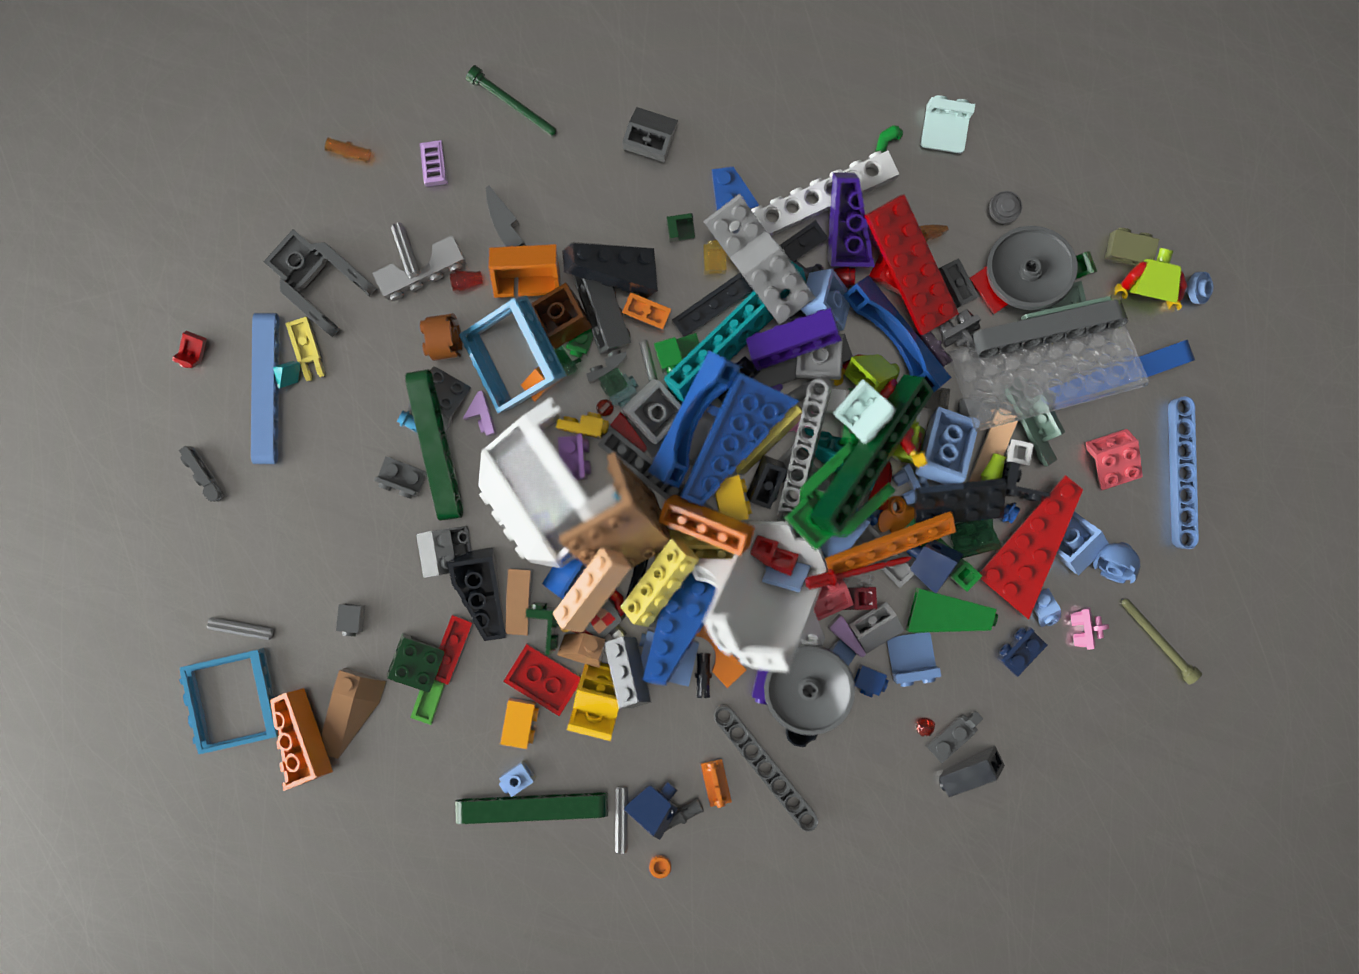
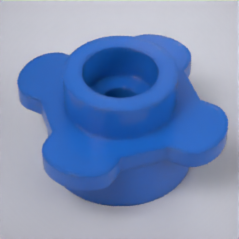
(1010, 512)

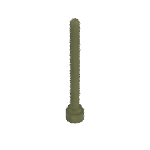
(1190, 673)

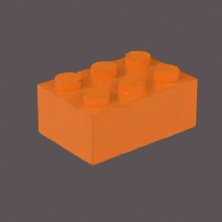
(533, 266)

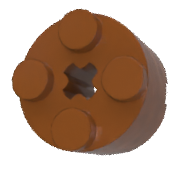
(441, 337)

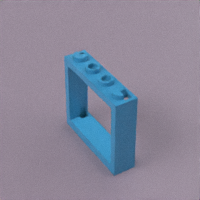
(537, 341)
(193, 701)

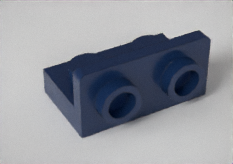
(1021, 650)

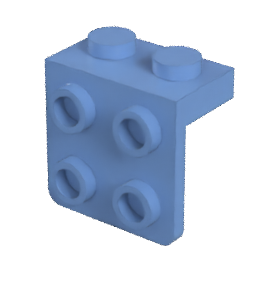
(912, 659)

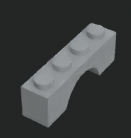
(445, 257)

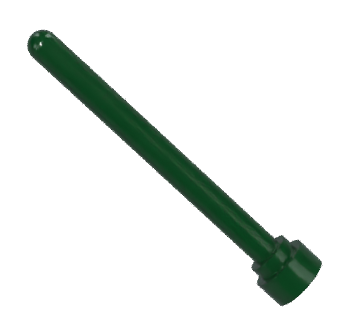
(476, 77)

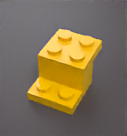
(595, 703)

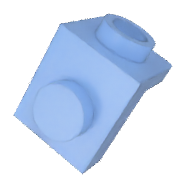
(1047, 609)

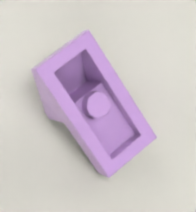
(480, 408)

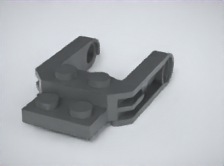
(299, 263)

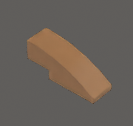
(517, 601)

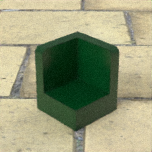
(680, 227)

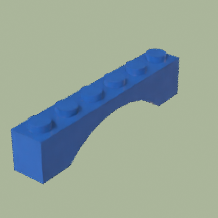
(872, 303)
(673, 456)

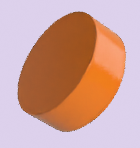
(660, 866)

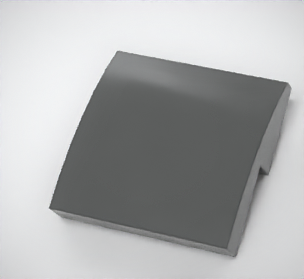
(958, 283)

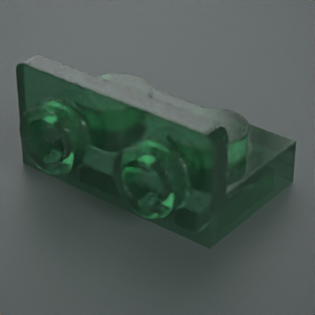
(975, 538)

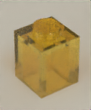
(714, 258)

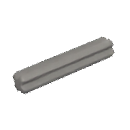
(405, 250)
(240, 628)
(621, 820)

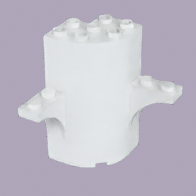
(760, 619)

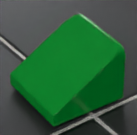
(1085, 265)

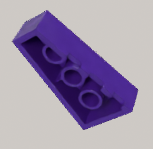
(848, 229)

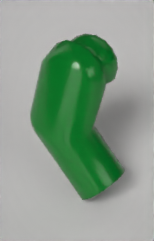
(887, 135)

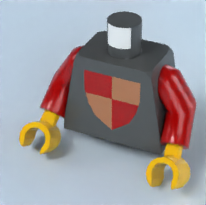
(607, 618)

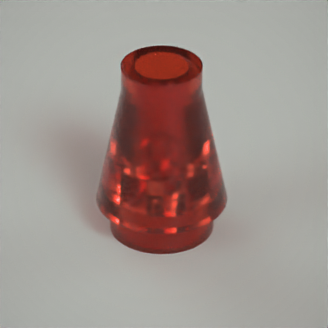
(465, 279)

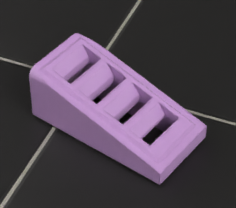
(433, 180)
(844, 632)

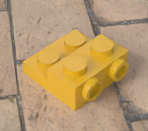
(589, 425)

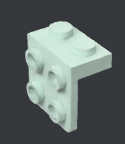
(946, 124)
(864, 411)

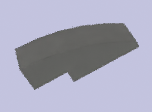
(503, 220)

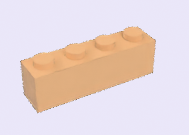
(592, 590)

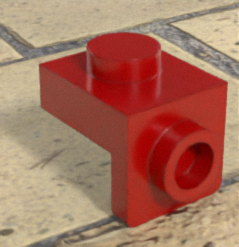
(190, 350)

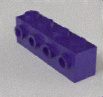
(793, 339)

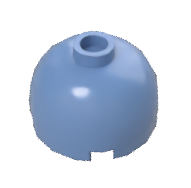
(1118, 562)

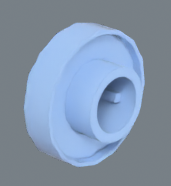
(1200, 287)

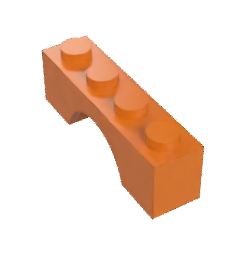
(726, 667)

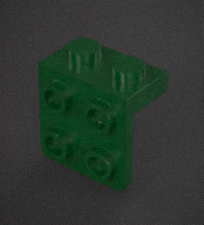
(540, 611)

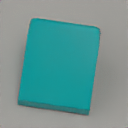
(287, 373)

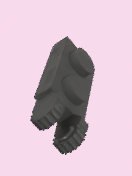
(201, 474)

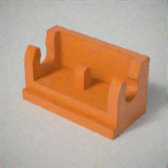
(647, 311)

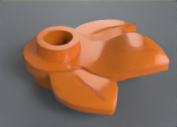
(895, 519)

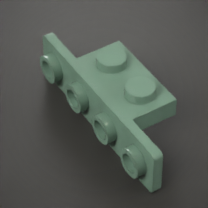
(1074, 299)
(1041, 430)

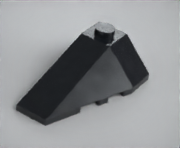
(477, 584)

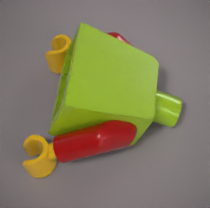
(1156, 280)
(873, 370)
(910, 447)

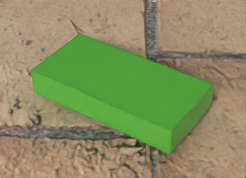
(427, 703)

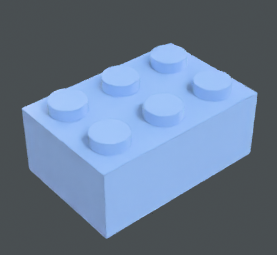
(947, 447)

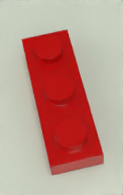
(453, 645)

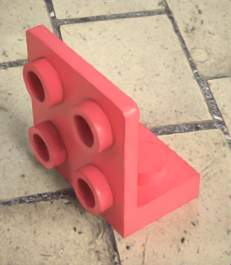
(1116, 458)
(832, 600)

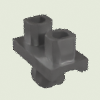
(962, 332)

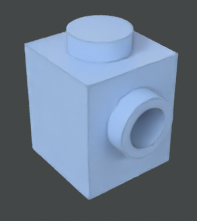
(516, 779)

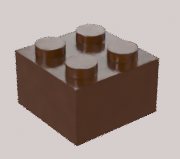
(561, 315)

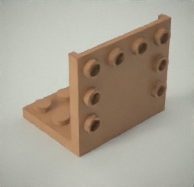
(625, 527)

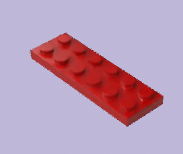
(911, 264)

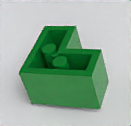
(673, 351)

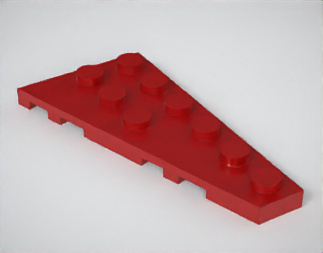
(1027, 556)

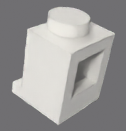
(1019, 452)

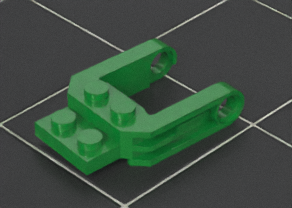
(800, 517)

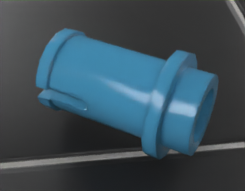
(407, 420)

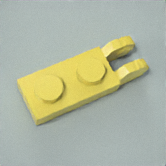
(305, 346)

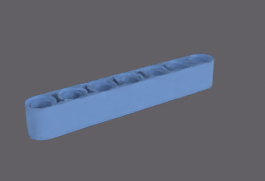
(264, 388)
(1188, 462)

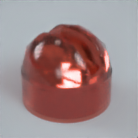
(608, 411)
(925, 727)

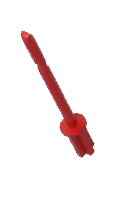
(831, 578)

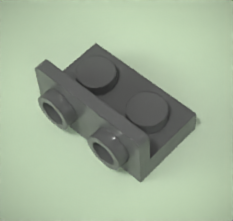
(401, 477)

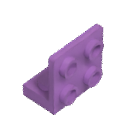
(573, 455)

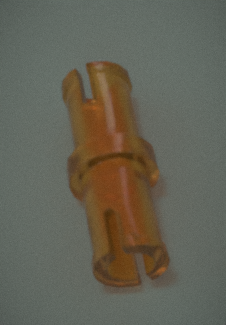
(348, 150)

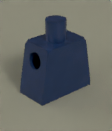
(934, 563)
(653, 809)

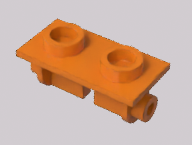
(716, 783)

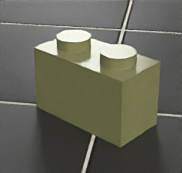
(1130, 247)

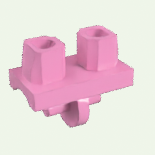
(1085, 618)

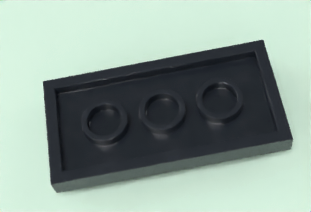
(964, 500)

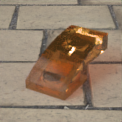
(933, 231)

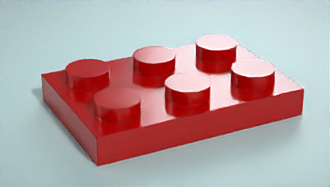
(542, 679)

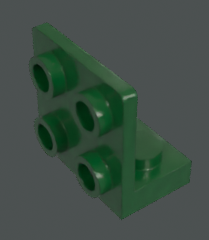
(415, 663)

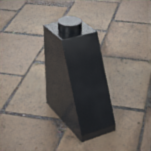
(972, 772)

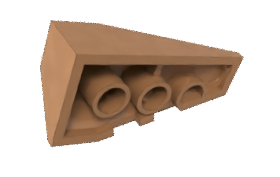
(350, 705)

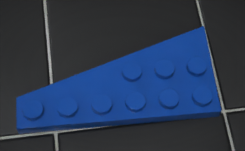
(739, 428)

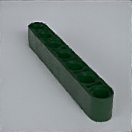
(434, 444)
(531, 808)

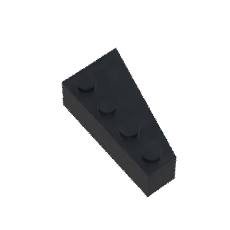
(613, 265)

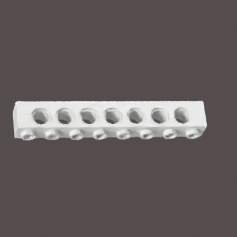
(879, 161)

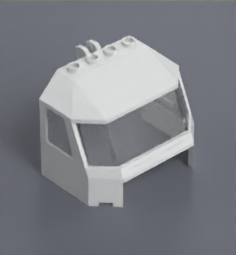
(534, 489)

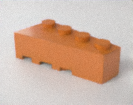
(299, 739)

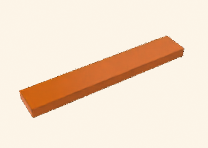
(892, 543)

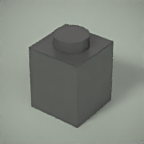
(350, 619)

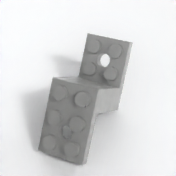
(759, 259)

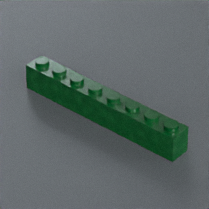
(870, 458)

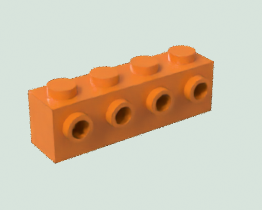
(706, 524)

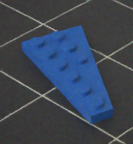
(677, 628)

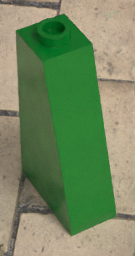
(947, 614)

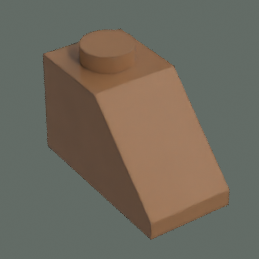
(583, 648)

